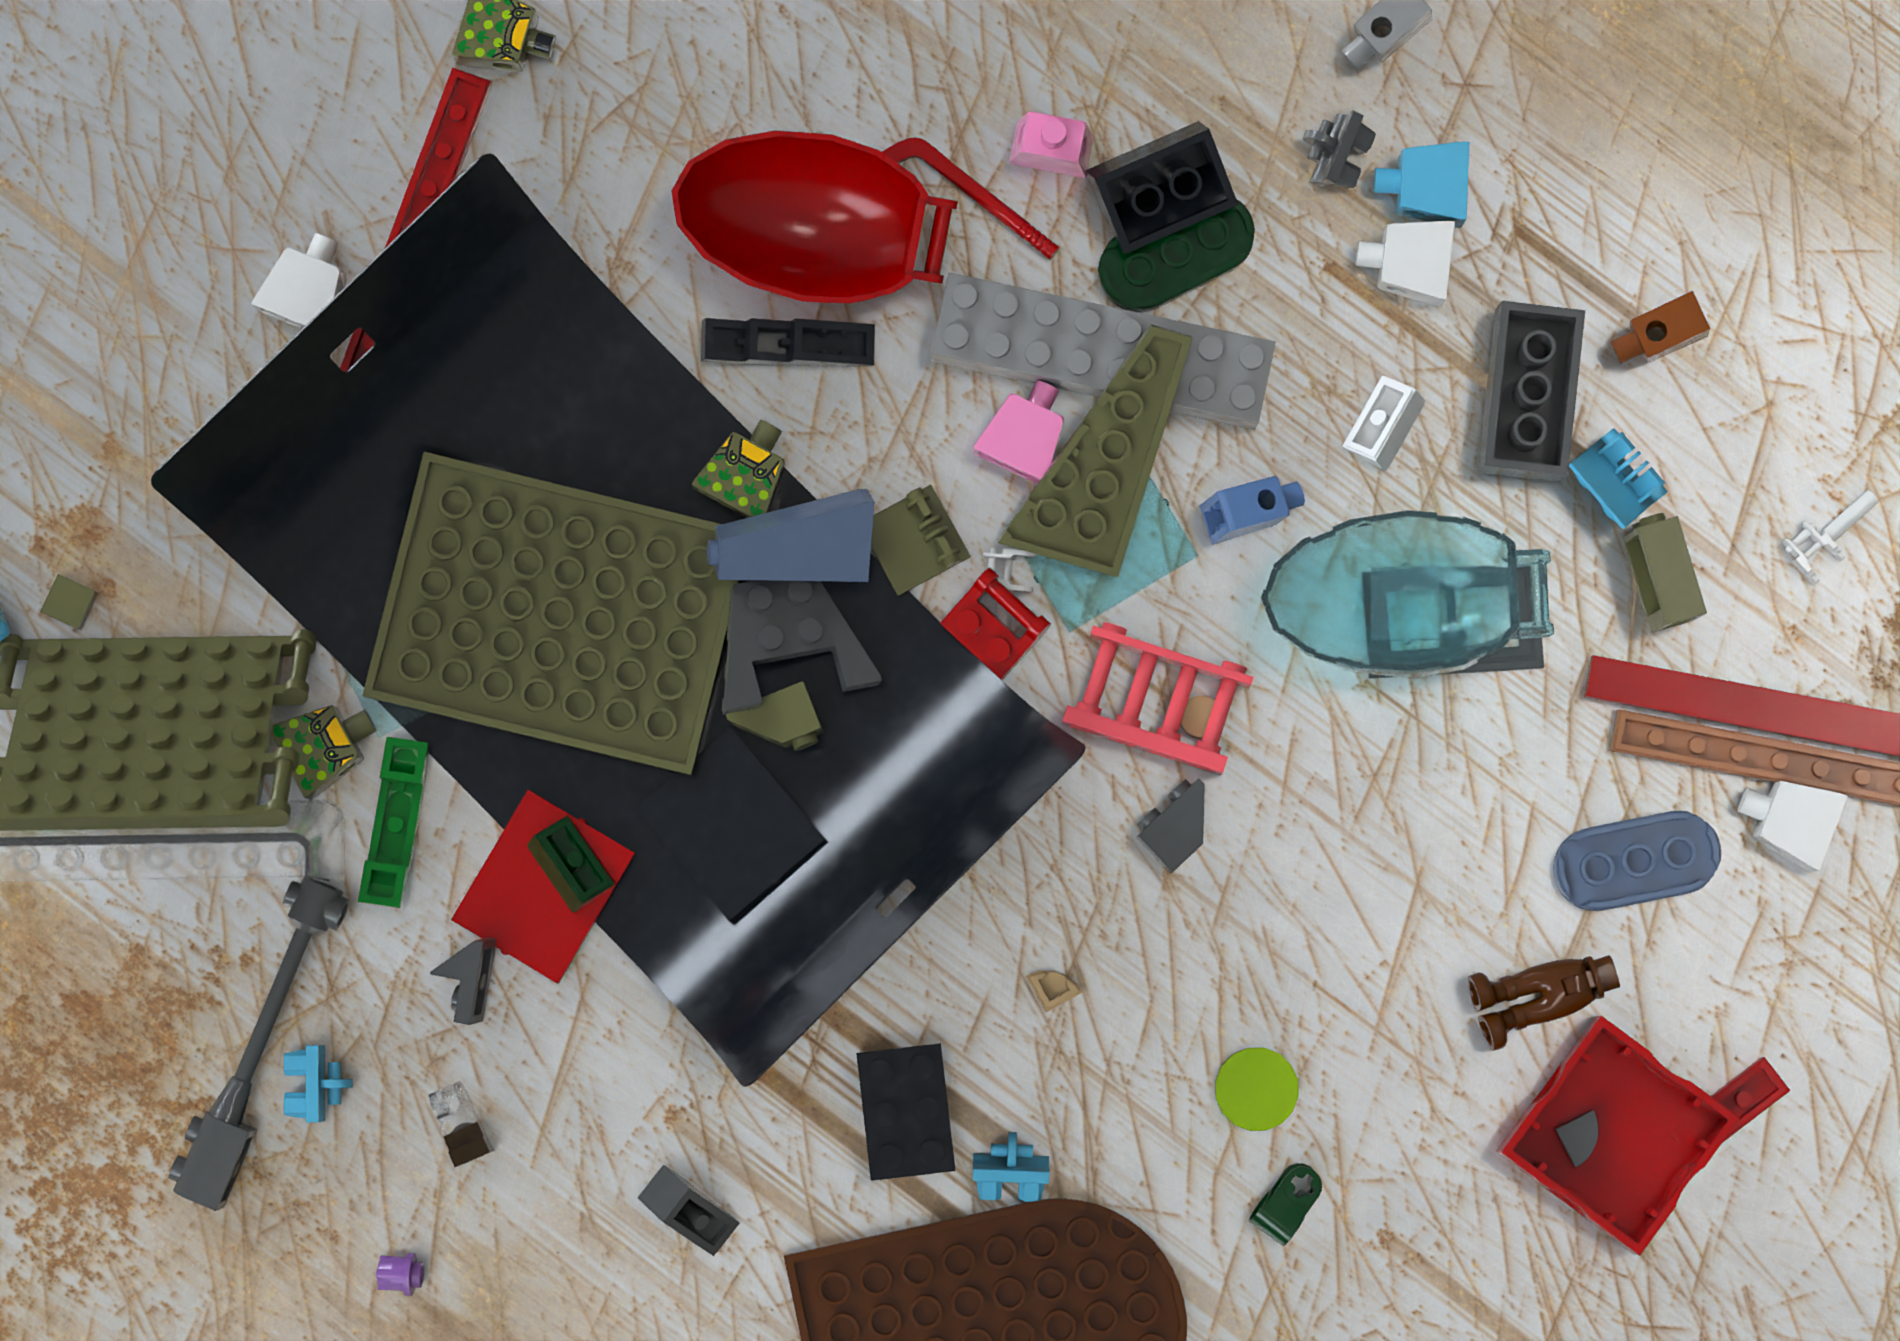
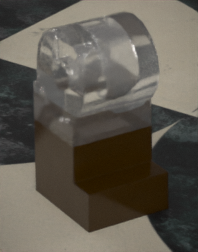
(460, 1124)

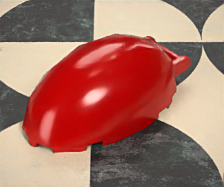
(809, 216)

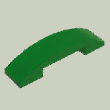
(395, 823)

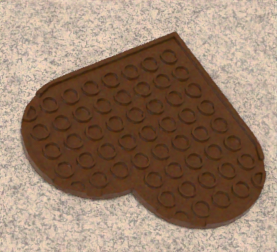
(993, 1276)

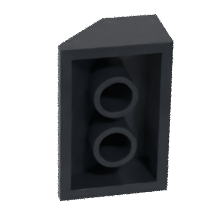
(1162, 187)

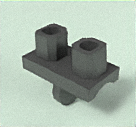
(1331, 148)

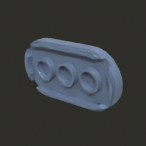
(1637, 860)

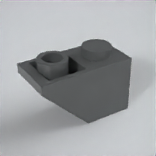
(1178, 829)

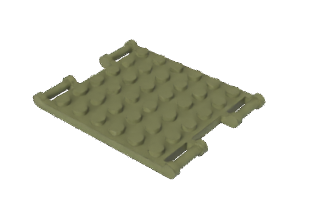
(148, 731)

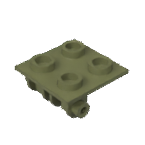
(916, 540)

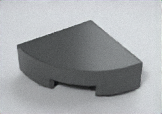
(1579, 1137)

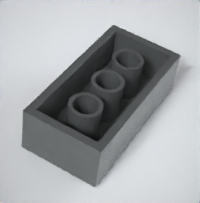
(1531, 391)

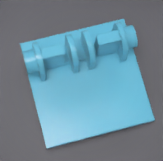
(1614, 481)

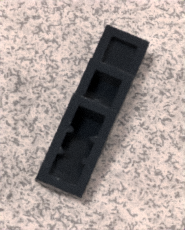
(788, 342)

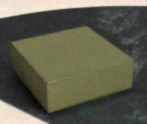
(69, 602)

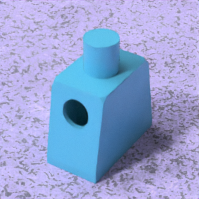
(1429, 182)

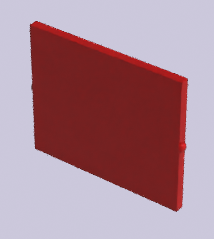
(519, 902)

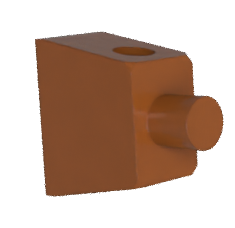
(1678, 319)

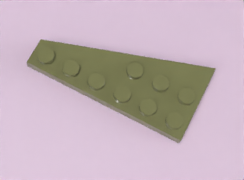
(1098, 480)

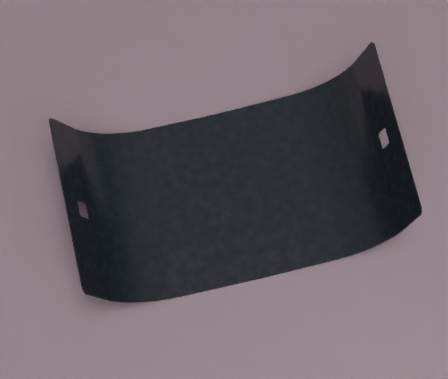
(530, 365)

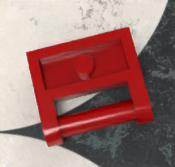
(985, 633)

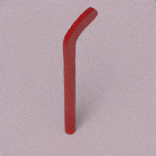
(930, 155)

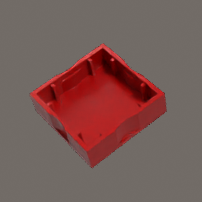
(1636, 1166)

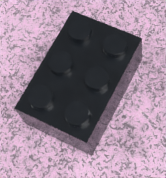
(905, 1111)

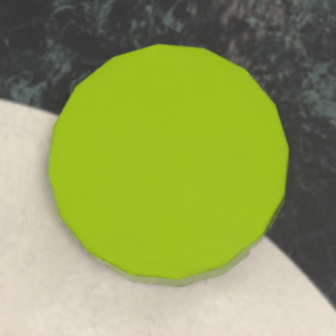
(1256, 1089)

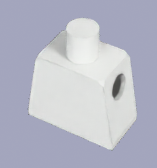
(1412, 259)
(301, 283)
(1795, 821)

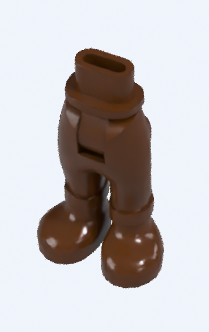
(1563, 986)

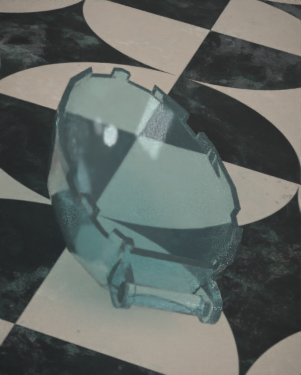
(1324, 581)

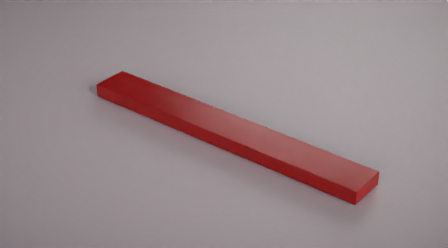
(436, 166)
(1743, 705)

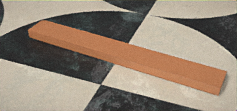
(1755, 756)

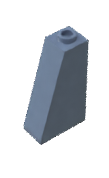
(799, 543)

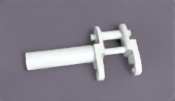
(1829, 535)
(1009, 555)

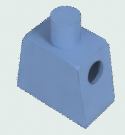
(1238, 512)

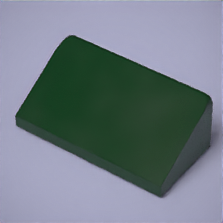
(569, 864)

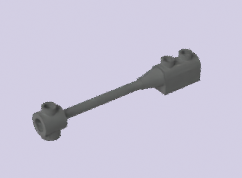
(221, 1137)

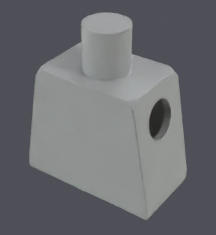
(1402, 17)

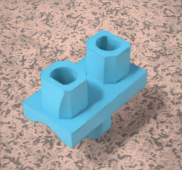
(312, 1102)
(1010, 1164)

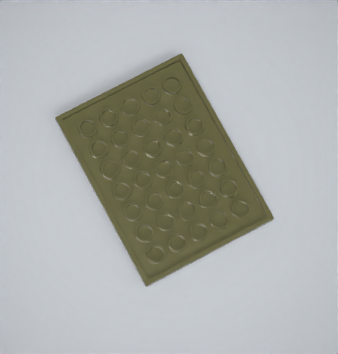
(552, 615)

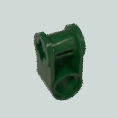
(1283, 1211)

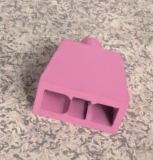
(1052, 144)
(1023, 433)

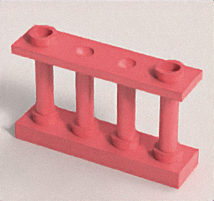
(1127, 726)

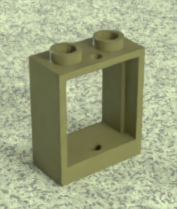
(1664, 572)

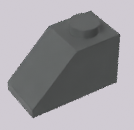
(688, 1210)

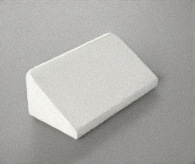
(1384, 422)

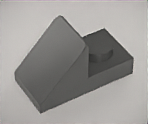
(473, 969)

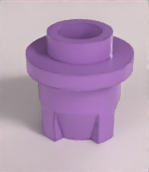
(400, 1273)

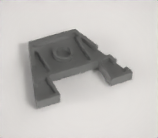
(786, 622)

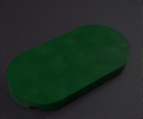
(1176, 262)

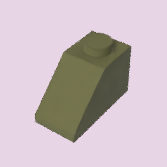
(783, 718)

